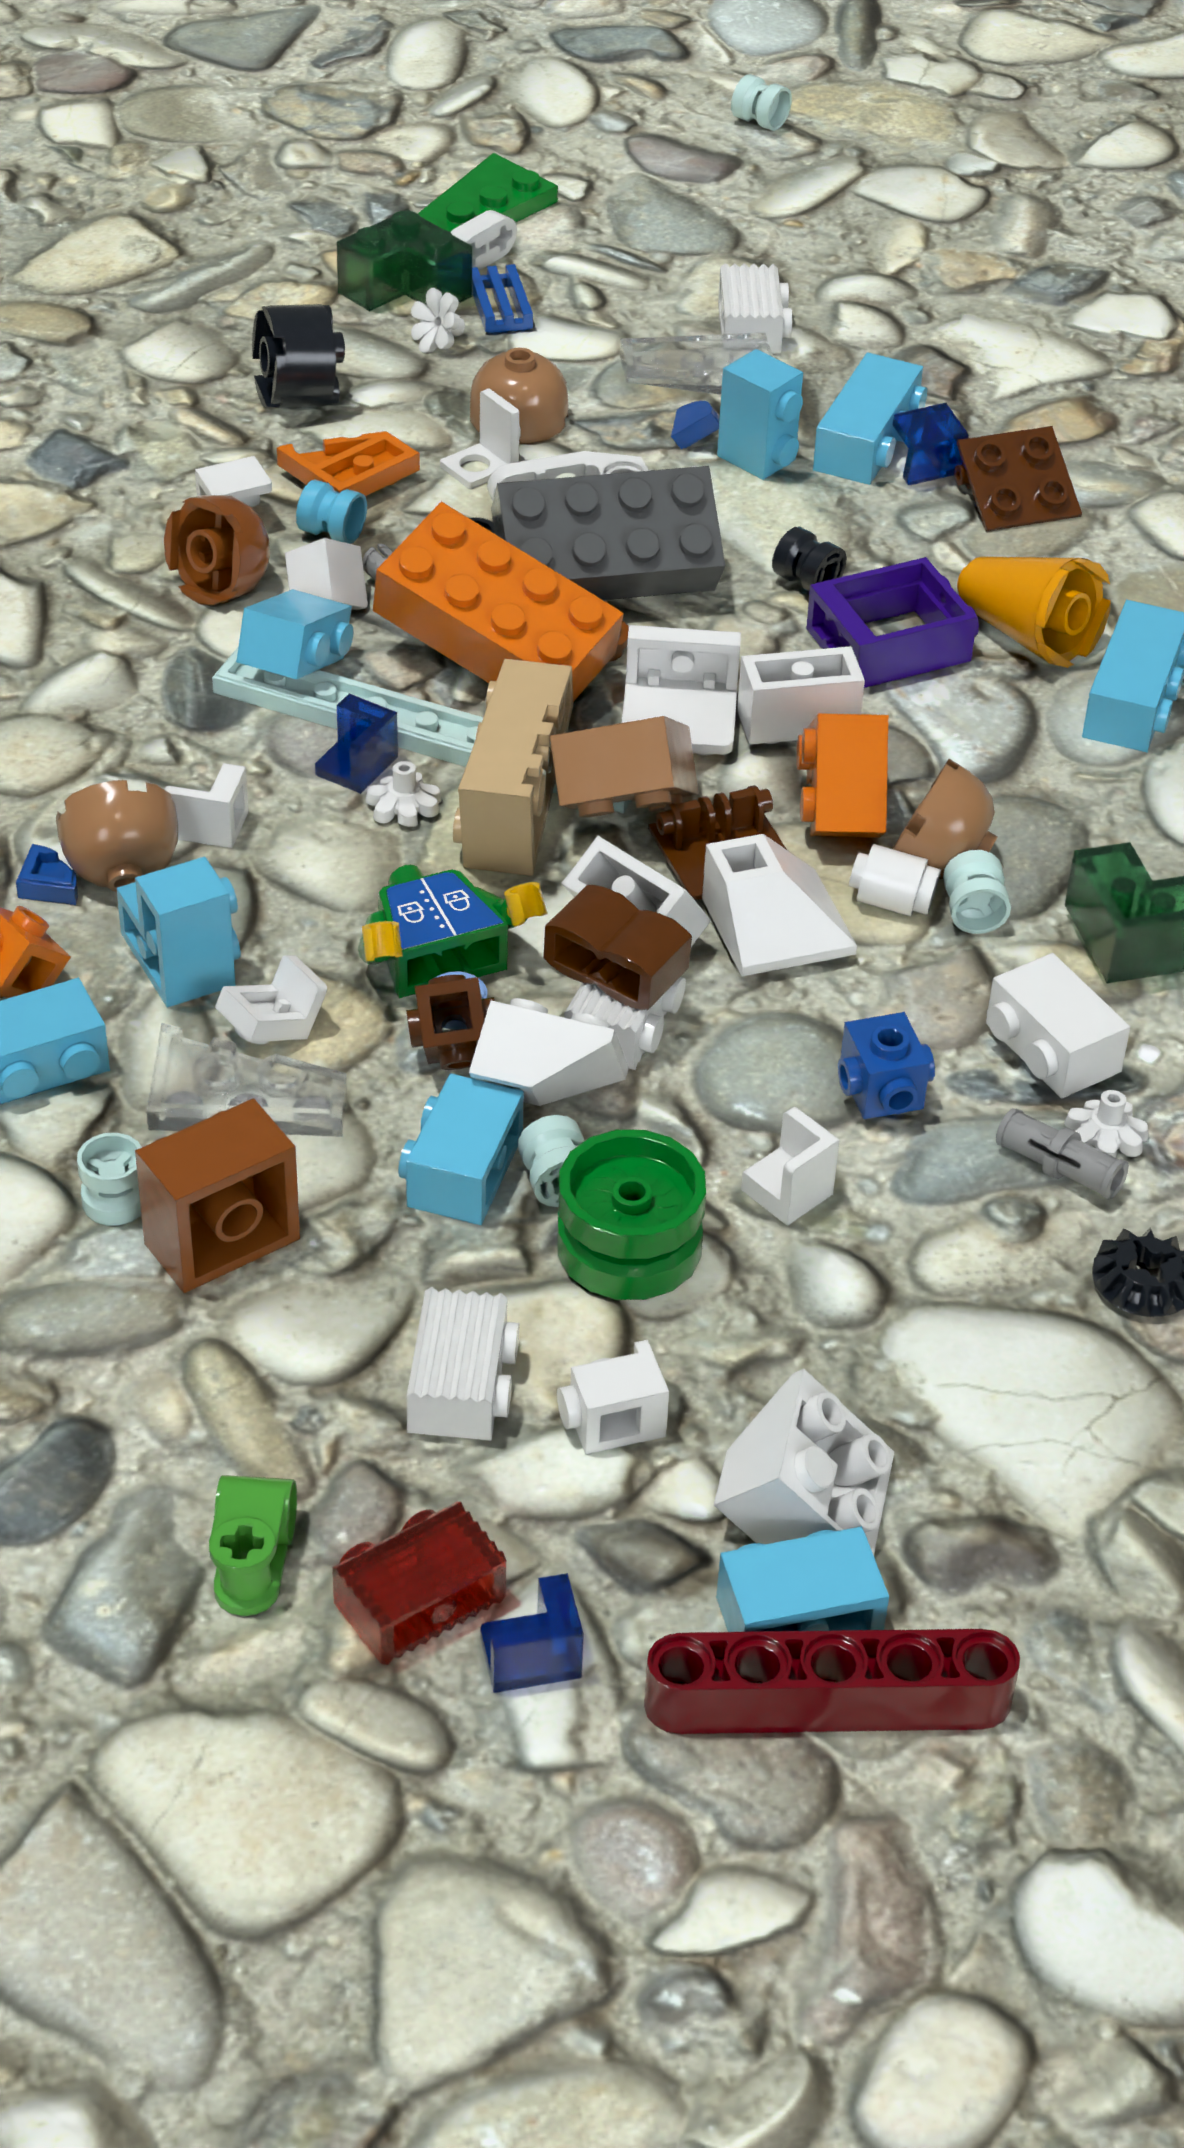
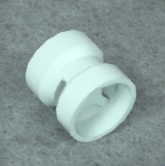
(761, 102)
(977, 891)
(543, 1151)
(109, 1179)

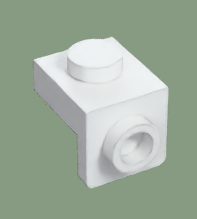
(275, 1010)

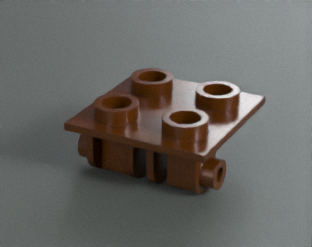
(1017, 478)
(688, 826)

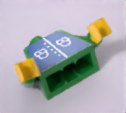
(443, 926)

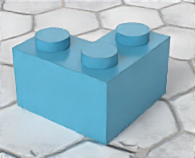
(181, 929)

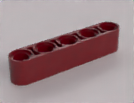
(867, 1674)

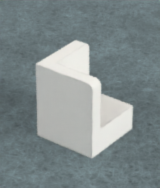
(237, 478)
(328, 571)
(213, 815)
(797, 1172)

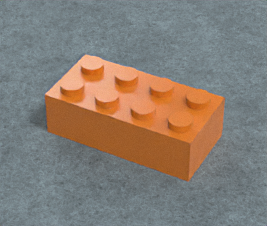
(492, 602)

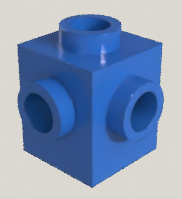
(884, 1065)

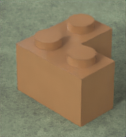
(624, 762)

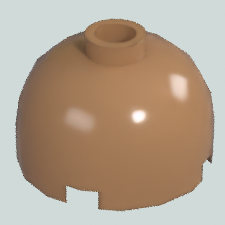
(531, 386)
(950, 819)
(117, 832)

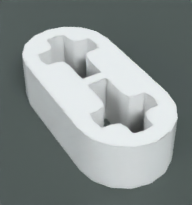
(489, 235)

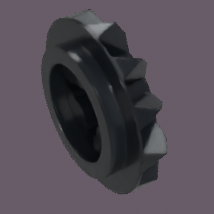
(1136, 1289)

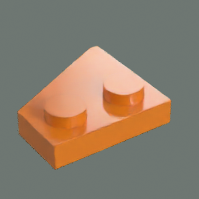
(353, 463)

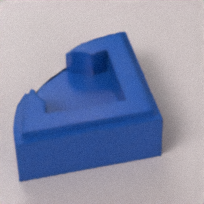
(694, 423)
(46, 877)

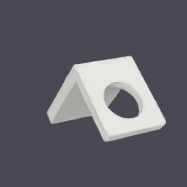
(497, 444)

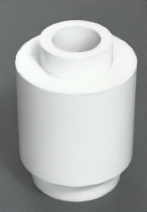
(894, 880)

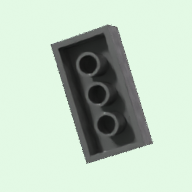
(618, 530)

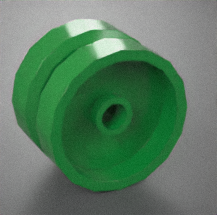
(630, 1214)

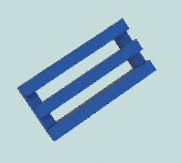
(497, 282)

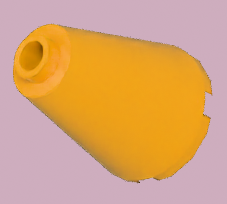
(1040, 602)

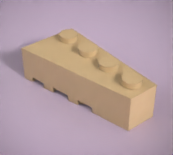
(512, 767)

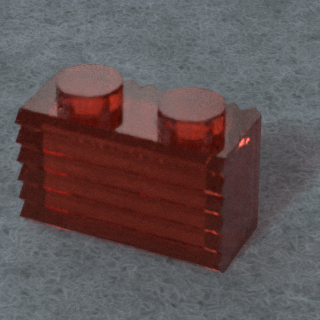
(419, 1581)

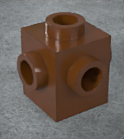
(438, 1003)

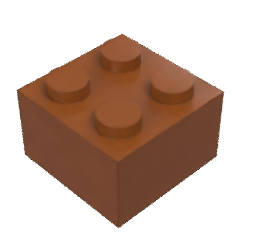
(218, 1194)

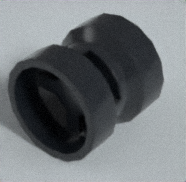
(805, 559)

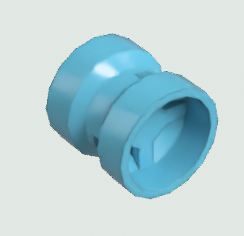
(329, 511)

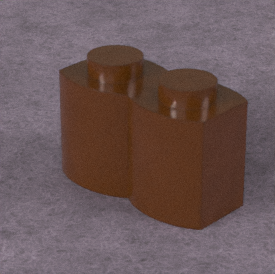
(617, 946)

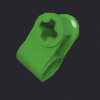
(251, 1540)

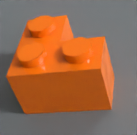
(846, 774)

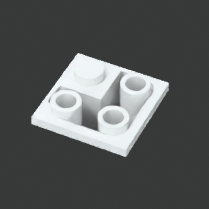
(771, 907)
(546, 1052)
(805, 1468)

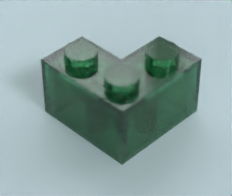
(402, 259)
(1124, 915)

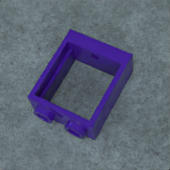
(845, 604)

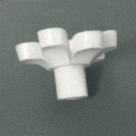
(437, 321)
(404, 796)
(1109, 1125)

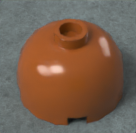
(216, 548)

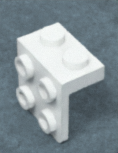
(687, 679)

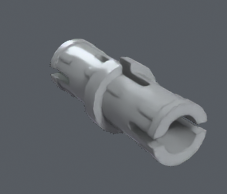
(1062, 1153)

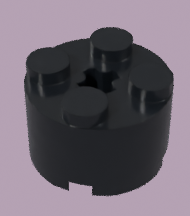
(297, 356)

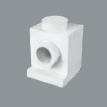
(616, 1401)

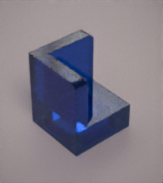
(930, 441)
(364, 744)
(536, 1646)

